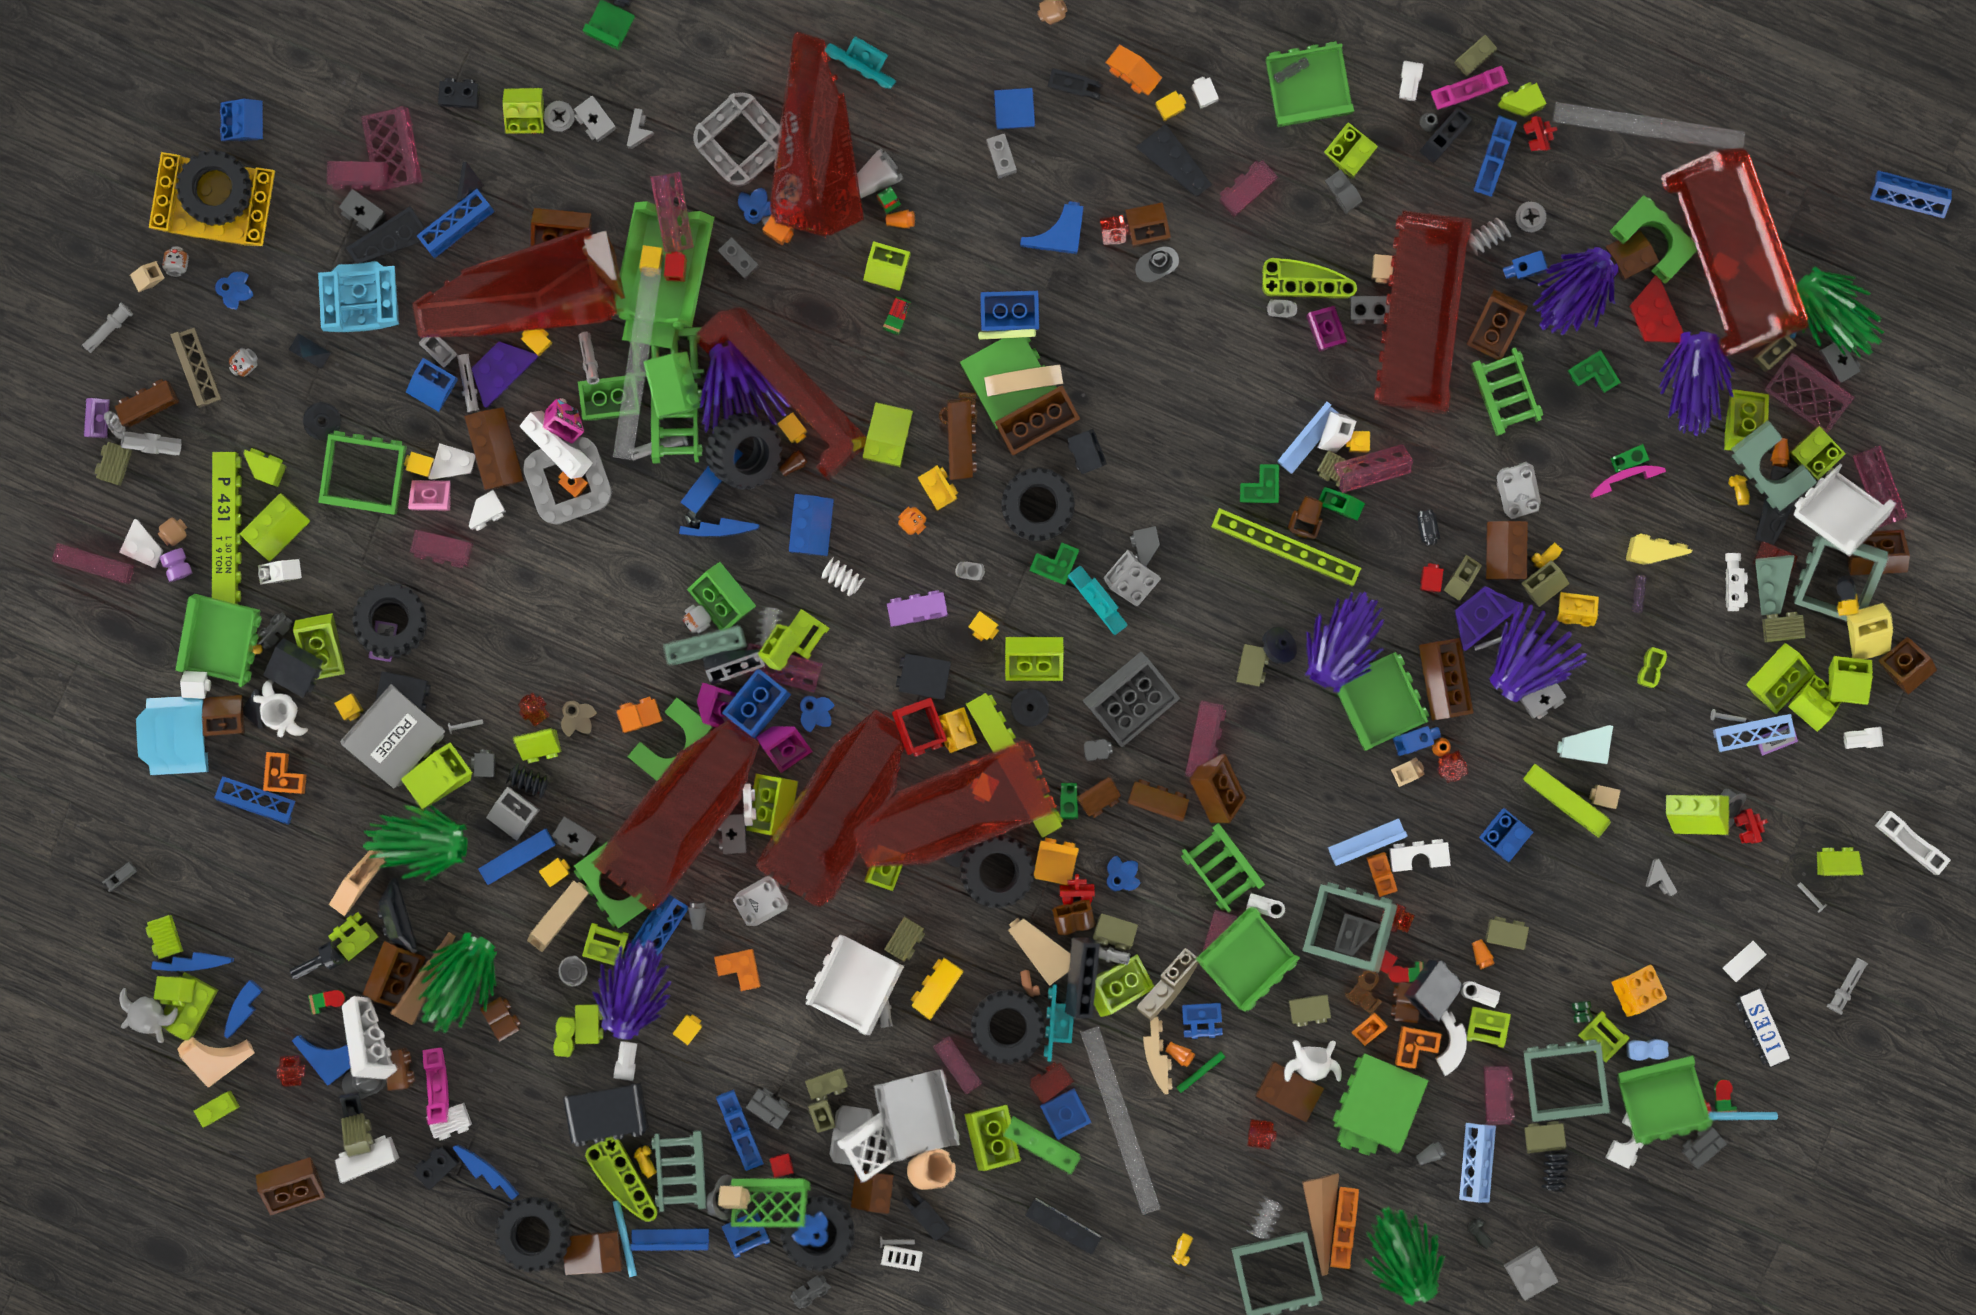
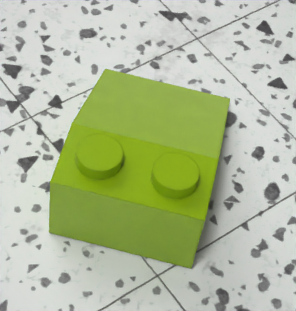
(1744, 415)
(887, 434)
(320, 638)
(538, 745)
(1121, 986)

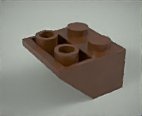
(1147, 225)
(223, 715)
(403, 1077)

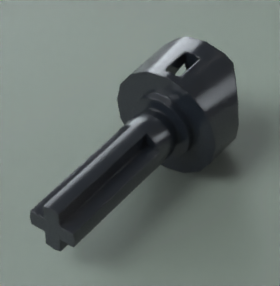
(328, 956)

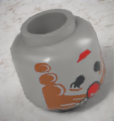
(175, 261)
(243, 362)
(697, 619)

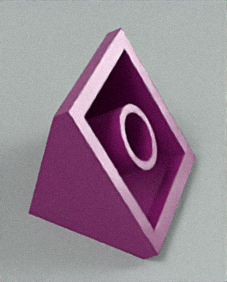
(1326, 328)

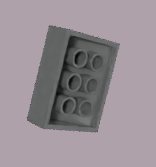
(1131, 699)

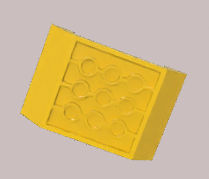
(212, 190)

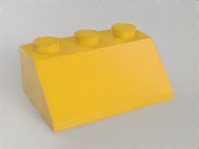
(936, 987)

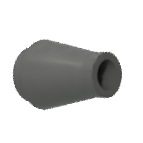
(1425, 125)
(697, 914)
(1432, 1153)

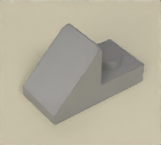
(636, 134)
(438, 350)
(1658, 873)

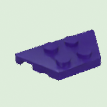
(499, 370)
(1482, 614)

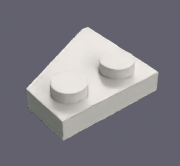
(451, 462)

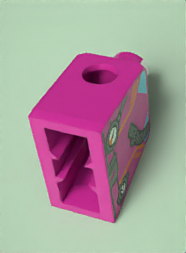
(563, 420)

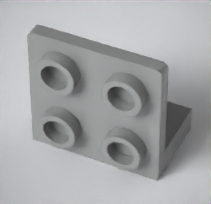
(1131, 579)

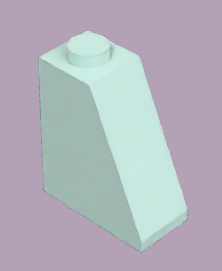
(1587, 746)

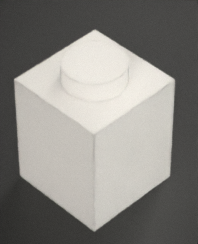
(1204, 92)
(194, 684)

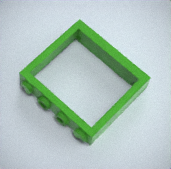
(354, 503)

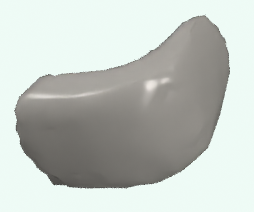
(1282, 308)
(970, 570)

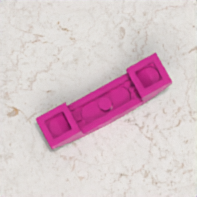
(1469, 88)
(1648, 471)
(436, 1085)

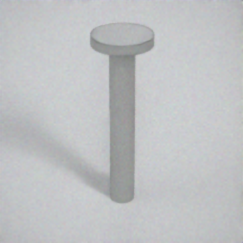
(1486, 644)
(1723, 716)
(464, 725)
(1811, 896)
(895, 1242)

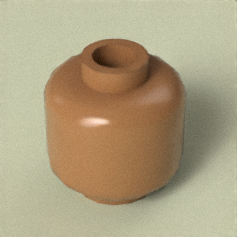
(1052, 11)
(172, 531)

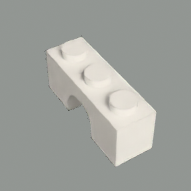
(1402, 856)
(1624, 1152)

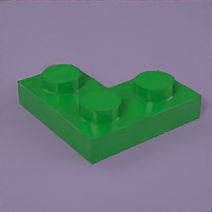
(1596, 367)
(1266, 490)
(1055, 569)

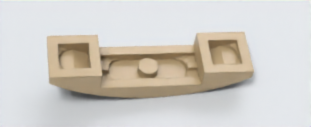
(1023, 380)

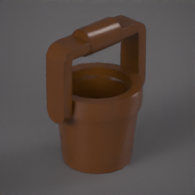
(1309, 512)

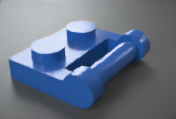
(736, 1233)

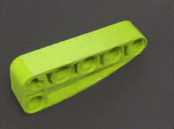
(1300, 274)
(1567, 801)
(614, 1180)

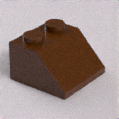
(1633, 255)
(1908, 665)
(874, 1193)

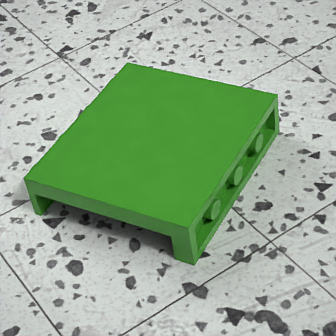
(1314, 92)
(999, 358)
(218, 639)
(1382, 702)
(1247, 959)
(1664, 1100)
(1380, 1102)

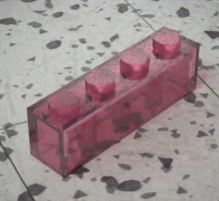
(93, 563)
(1205, 735)

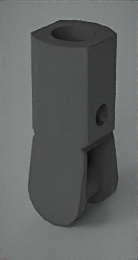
(121, 874)

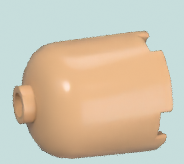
(931, 1169)

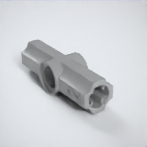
(151, 443)

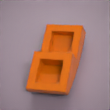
(1382, 874)

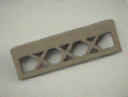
(187, 365)

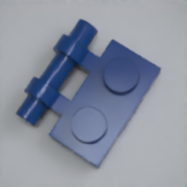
(1199, 1014)

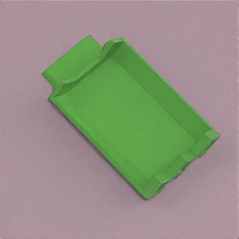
(675, 299)

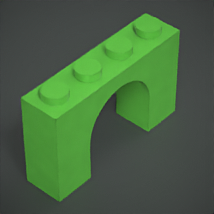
(1679, 244)
(693, 729)
(618, 910)

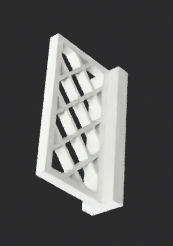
(860, 1135)

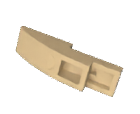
(1157, 1063)

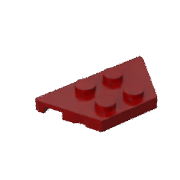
(1655, 314)

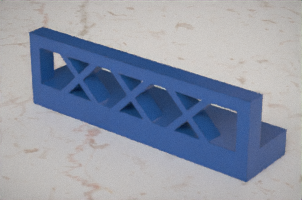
(1909, 187)
(458, 229)
(252, 807)
(654, 922)
(670, 1239)

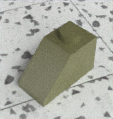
(1462, 577)
(822, 1115)

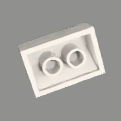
(381, 1153)

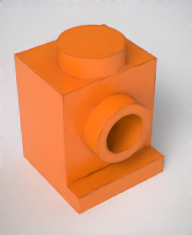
(575, 489)

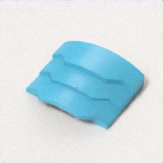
(358, 298)
(172, 736)

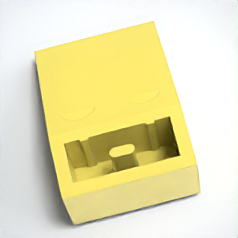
(1648, 551)
(1870, 631)

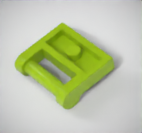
(801, 626)
(601, 950)
(1488, 1020)
(1592, 1032)

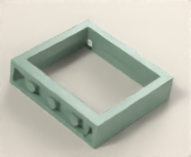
(1866, 551)
(705, 645)
(1382, 938)
(1573, 1111)
(1269, 1244)

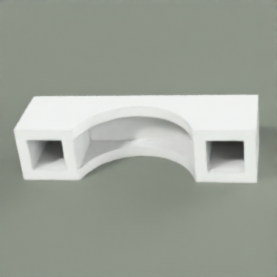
(570, 460)
(1913, 844)

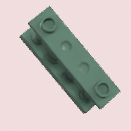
(695, 1159)

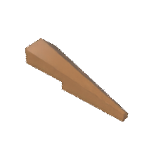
(409, 1006)
(1321, 1204)

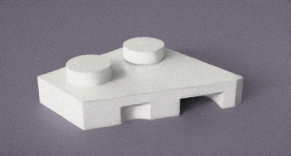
(141, 545)
(749, 812)

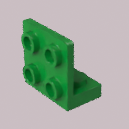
(609, 24)

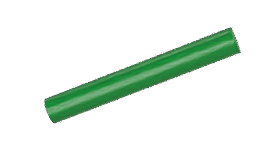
(1200, 1072)

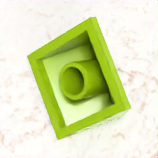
(883, 876)

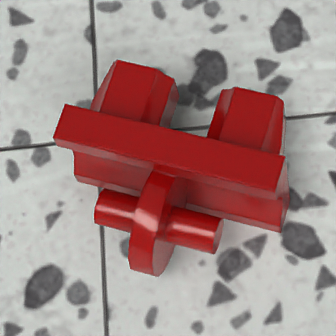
(1541, 142)
(1753, 825)
(1076, 888)

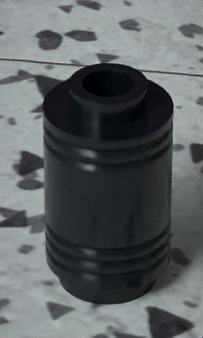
(1428, 527)

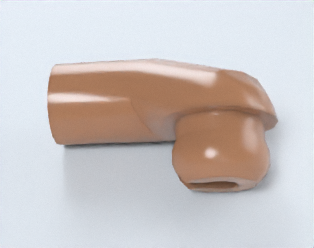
(1027, 985)

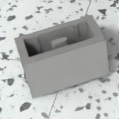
(512, 813)

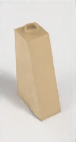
(557, 916)
(1044, 953)

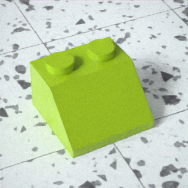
(1839, 862)

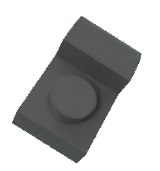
(1345, 192)

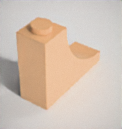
(356, 882)
(213, 1063)

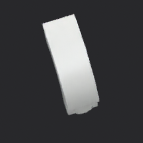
(1456, 1046)

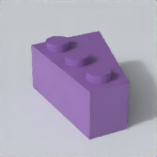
(917, 608)

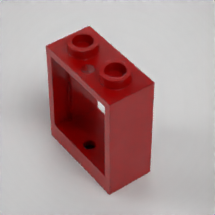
(928, 705)

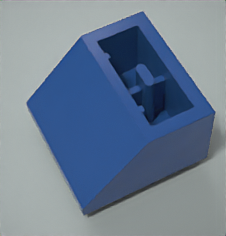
(241, 120)
(431, 384)
(1505, 835)

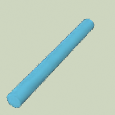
(1743, 1115)
(624, 1238)

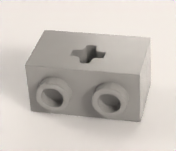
(591, 108)
(1001, 155)
(1538, 709)

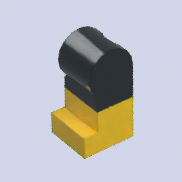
(1847, 591)

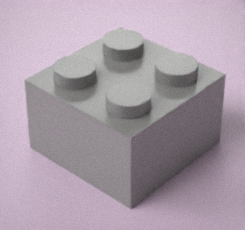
(1530, 1273)

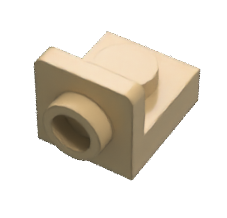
(1408, 772)

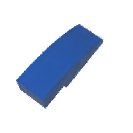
(242, 1007)

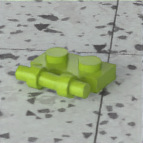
(357, 940)

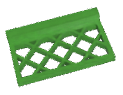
(772, 1186)

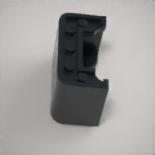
(606, 1114)

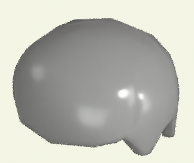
(572, 971)

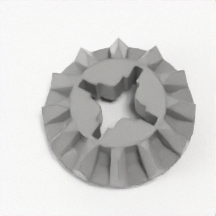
(549, 116)
(1535, 209)
(114, 424)

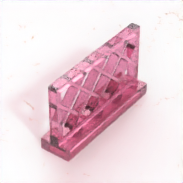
(406, 141)
(1819, 379)

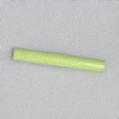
(1007, 334)

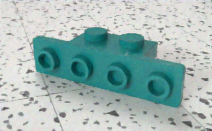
(864, 59)
(1098, 599)
(1060, 1024)

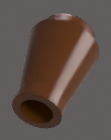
(794, 462)

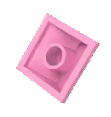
(430, 495)

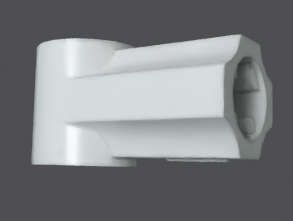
(1410, 77)
(1866, 738)
(1264, 905)
(1481, 994)
(625, 1065)

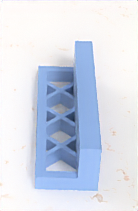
(1306, 440)
(1755, 725)
(1367, 842)
(1481, 1163)

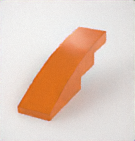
(1344, 1227)

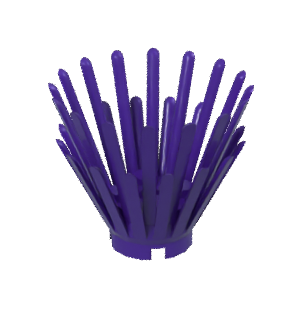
(738, 378)
(1519, 674)

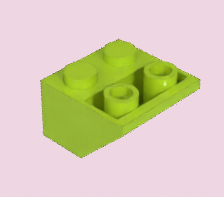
(1525, 101)
(523, 110)
(1350, 150)
(886, 266)
(1817, 453)
(265, 469)
(1850, 680)
(1814, 704)

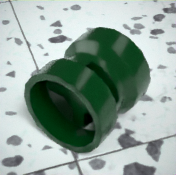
(1582, 1016)

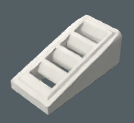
(888, 1248)

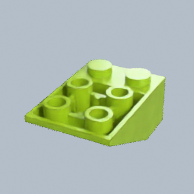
(437, 776)

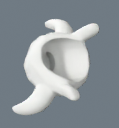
(278, 711)
(1313, 1062)

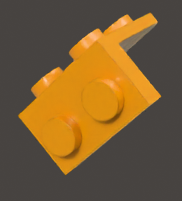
(1055, 861)
(1639, 991)

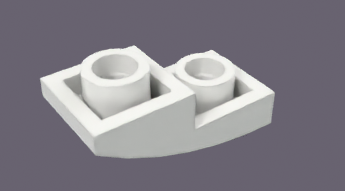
(1744, 961)

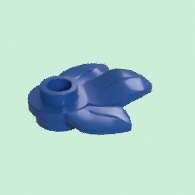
(756, 202)
(237, 289)
(818, 714)
(1124, 872)
(814, 1225)

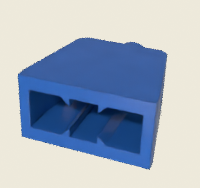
(1535, 262)
(1411, 741)

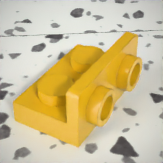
(938, 488)
(1577, 609)
(957, 730)

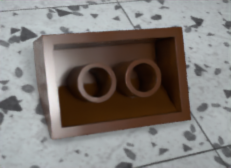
(551, 224)
(146, 403)
(1891, 541)
(1506, 550)
(1218, 789)
(1158, 800)
(392, 974)
(289, 1186)

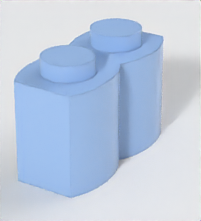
(1642, 1050)

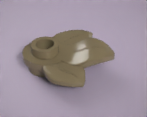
(579, 720)

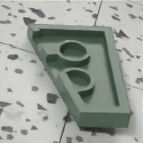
(1773, 580)

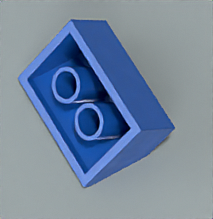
(1009, 310)
(811, 525)
(756, 703)

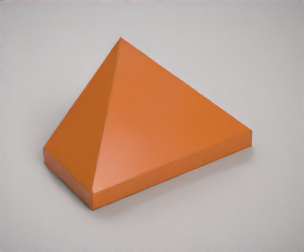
(1369, 1029)

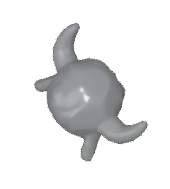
(146, 1015)

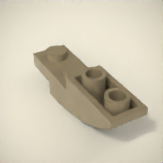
(1170, 985)

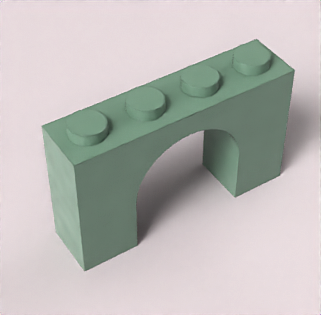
(1780, 491)

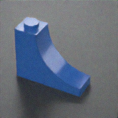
(1063, 235)
(328, 1063)

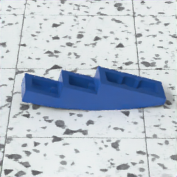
(1495, 155)
(704, 487)
(726, 528)
(517, 856)
(198, 962)
(739, 1130)
(481, 1167)

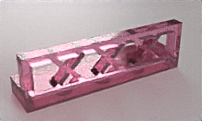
(668, 212)
(1377, 470)
(1875, 485)
(798, 667)

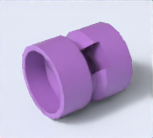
(175, 563)

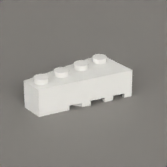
(365, 1040)

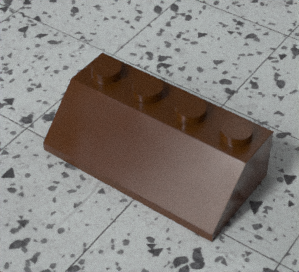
(1037, 420)
(960, 439)
(494, 448)
(1446, 679)

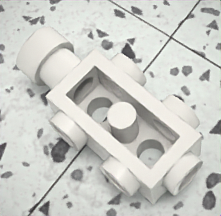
(1735, 587)

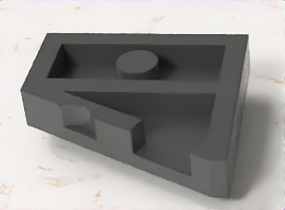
(1354, 934)

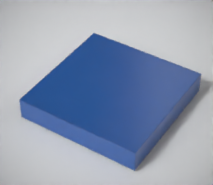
(1014, 108)
(1065, 1113)

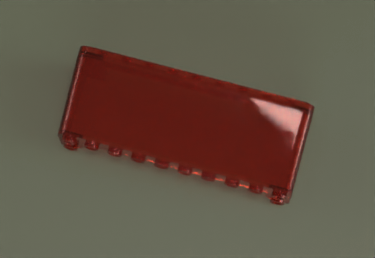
(1738, 249)
(1422, 312)
(790, 382)

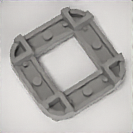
(720, 119)
(576, 507)

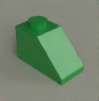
(1341, 503)

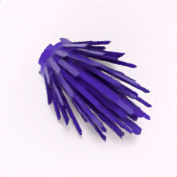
(1578, 289)
(1696, 379)
(1337, 653)
(634, 982)

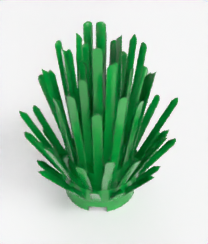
(1838, 313)
(423, 841)
(459, 977)
(1411, 1267)

